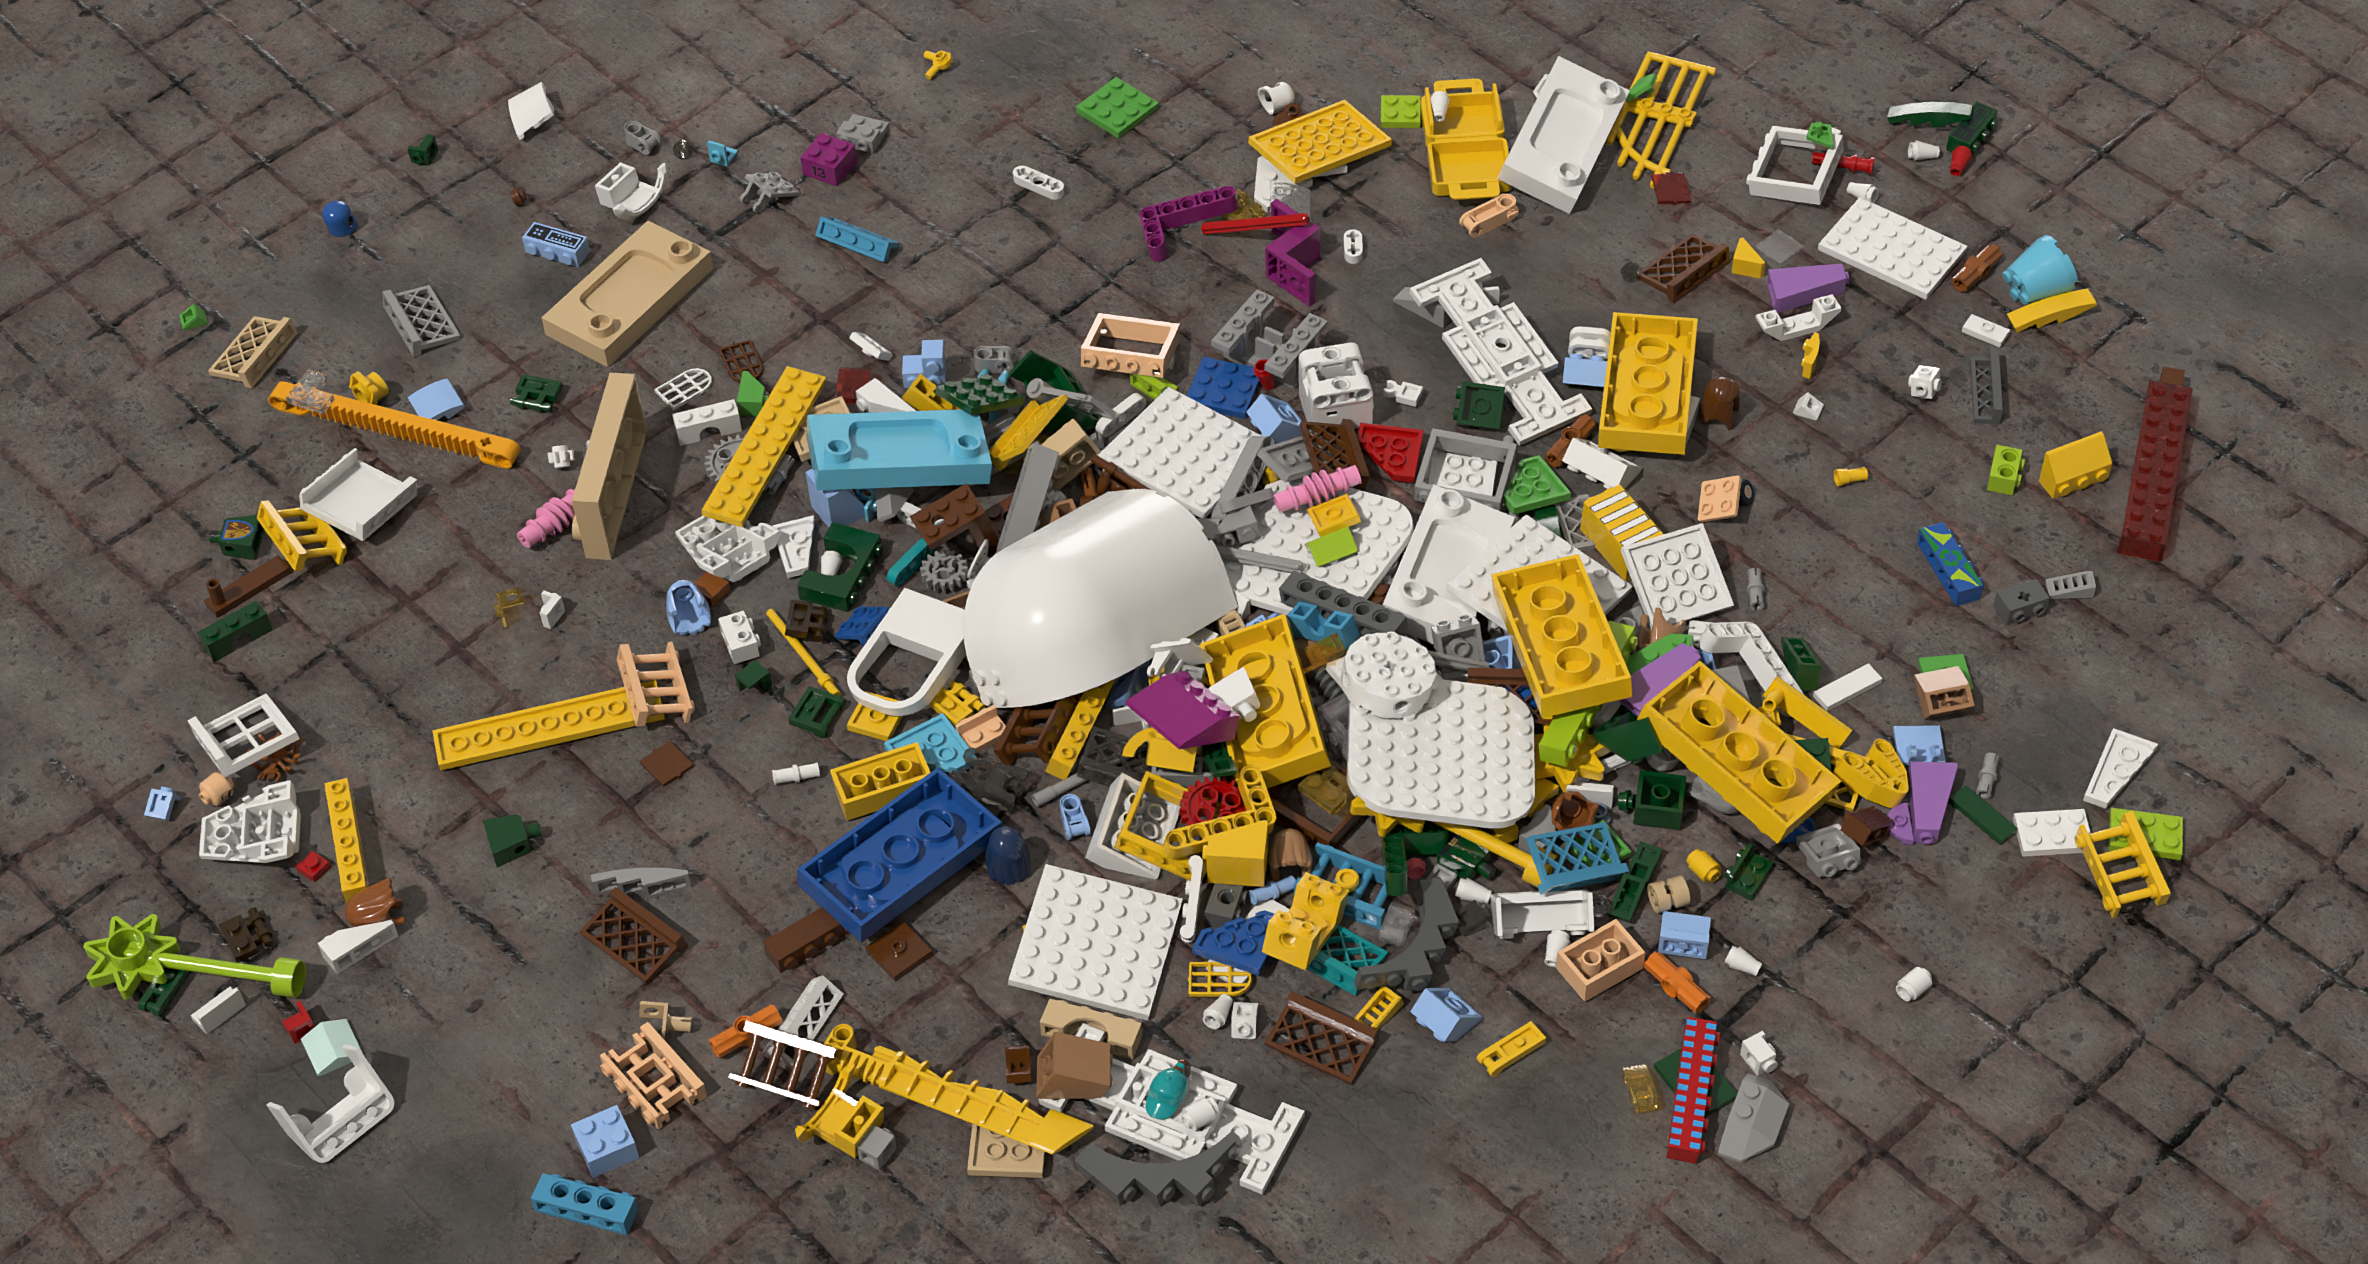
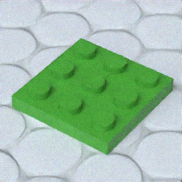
(1117, 107)

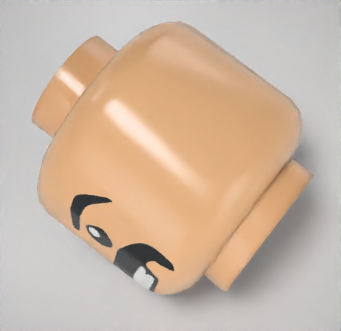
(216, 789)

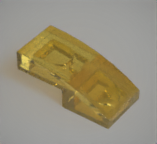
(1641, 1088)

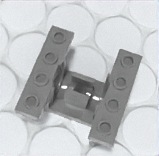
(1248, 341)

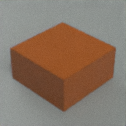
(713, 588)

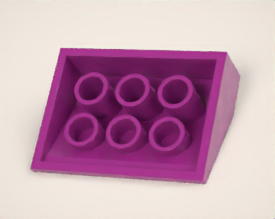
(1185, 711)

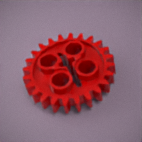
(1195, 806)

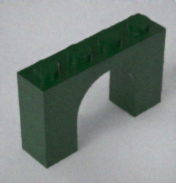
(843, 589)

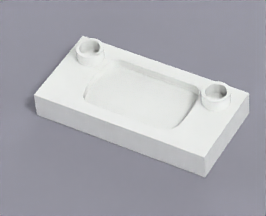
(1563, 134)
(1443, 544)

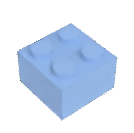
(605, 1141)

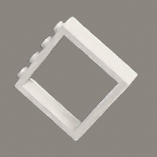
(1791, 190)

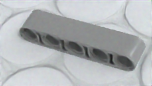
(1245, 473)

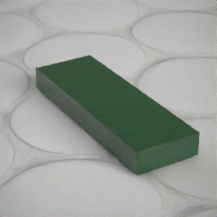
(1983, 815)

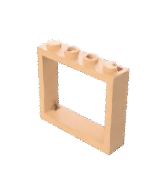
(1130, 329)

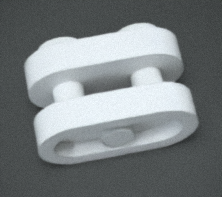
(1589, 342)

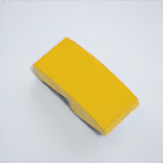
(1811, 350)
(1543, 791)

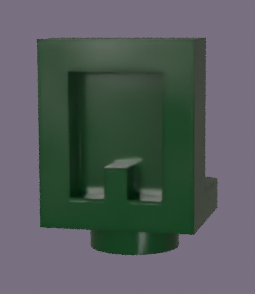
(425, 152)

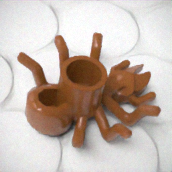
(276, 759)

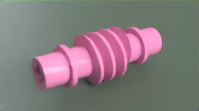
(1316, 488)
(549, 518)

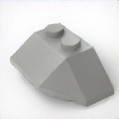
(1753, 1119)

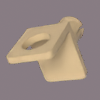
(669, 1022)

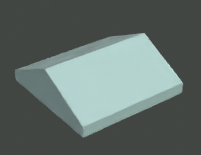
(325, 1045)

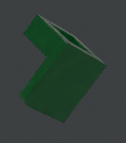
(753, 675)

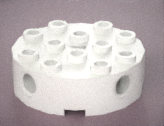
(1388, 675)

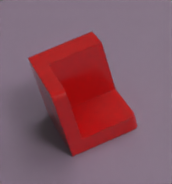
(298, 1024)

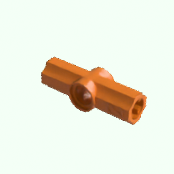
(1677, 982)
(736, 1037)

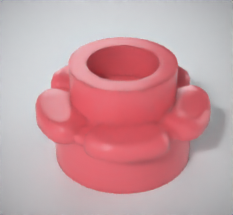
(1416, 868)

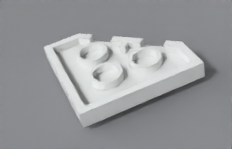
(1269, 173)

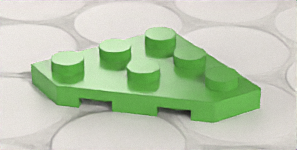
(1534, 487)
(1656, 650)

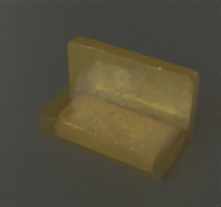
(1324, 651)

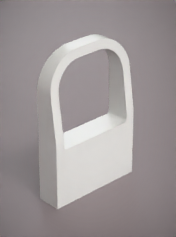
(919, 626)

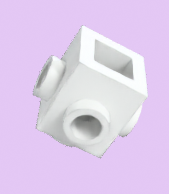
(1925, 382)

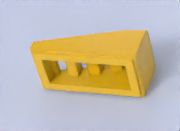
(1378, 998)

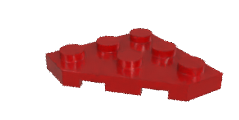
(1392, 449)

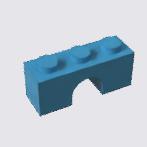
(1311, 625)

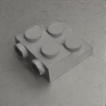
(863, 132)
(1458, 639)
(1829, 851)

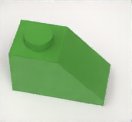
(750, 396)

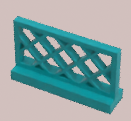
(1339, 972)

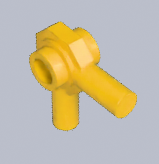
(941, 60)

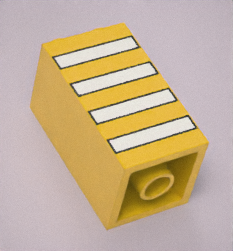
(1615, 522)

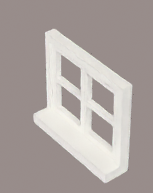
(216, 750)

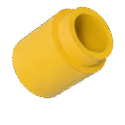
(1704, 866)

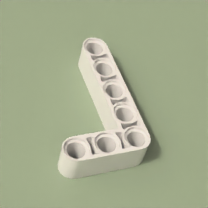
(1752, 646)

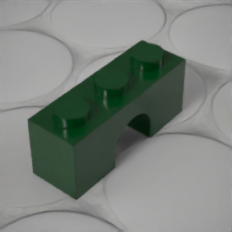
(219, 636)

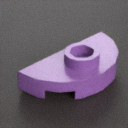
(1901, 824)

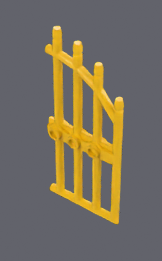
(1662, 111)

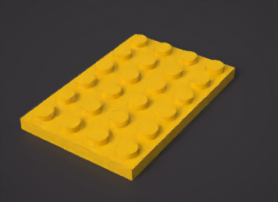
(1319, 141)

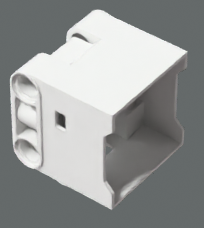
(1335, 381)

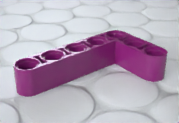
(1182, 212)

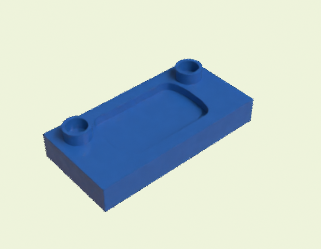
(898, 854)

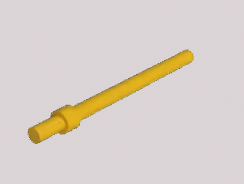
(824, 679)

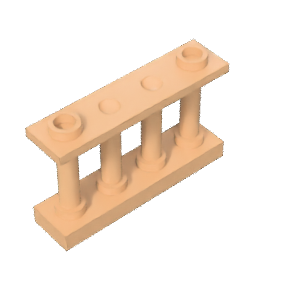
(637, 693)

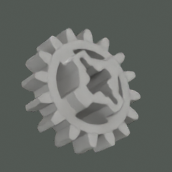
(944, 571)

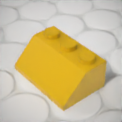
(2076, 465)

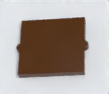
(666, 763)

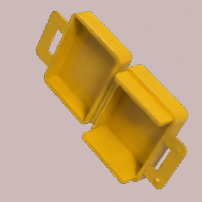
(1468, 145)

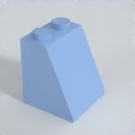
(834, 505)

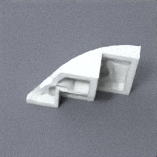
(530, 109)

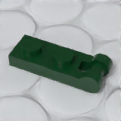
(164, 992)

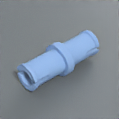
(1272, 890)

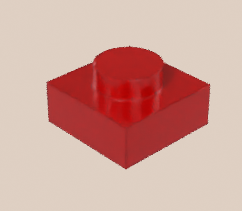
(313, 866)

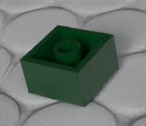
(1659, 799)

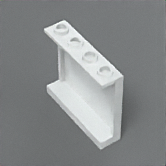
(356, 496)

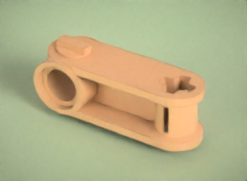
(1490, 215)

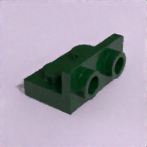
(1747, 873)

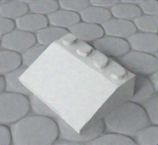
(1152, 821)

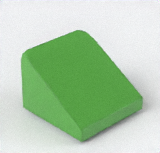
(193, 317)

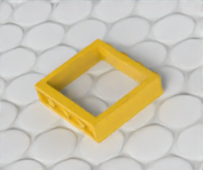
(1144, 848)

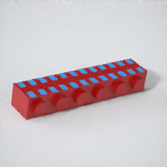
(1692, 1089)

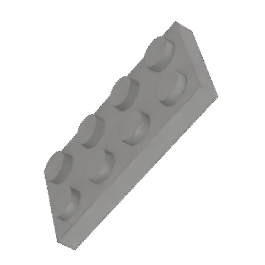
(1290, 458)

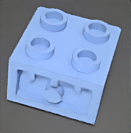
(1684, 935)

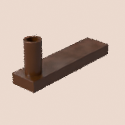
(245, 587)

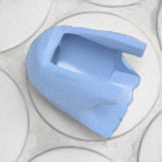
(687, 608)

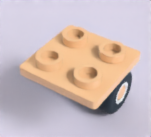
(1722, 496)

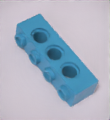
(570, 1207)

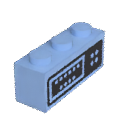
(556, 244)

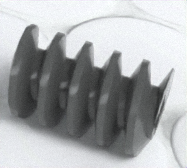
(1325, 683)

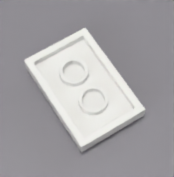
(2049, 831)

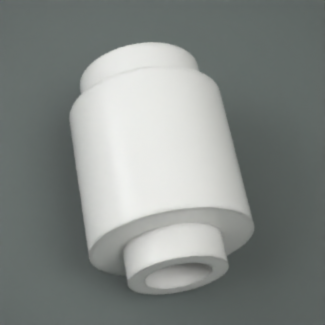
(1914, 984)
(1200, 1113)

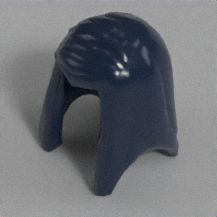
(1007, 856)

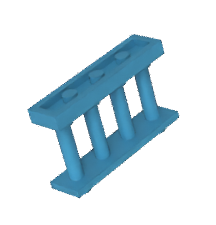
(1355, 909)

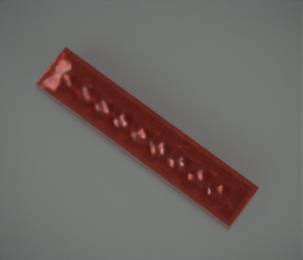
(2155, 471)

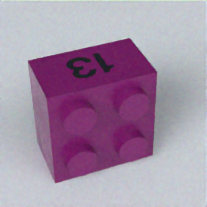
(828, 159)

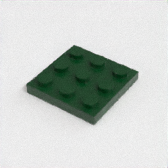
(979, 394)

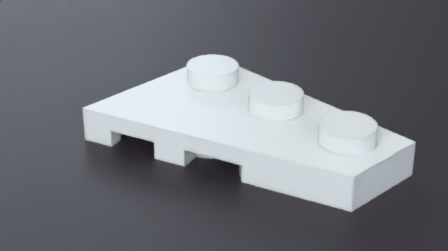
(796, 545)

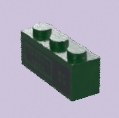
(1974, 130)

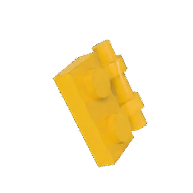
(953, 708)

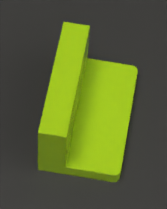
(1150, 385)
(1332, 546)

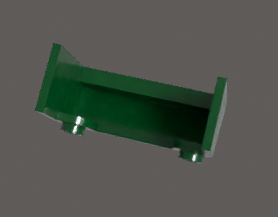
(1037, 366)
(1628, 736)

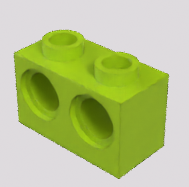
(2005, 469)

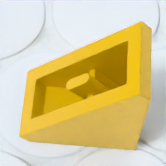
(1747, 261)

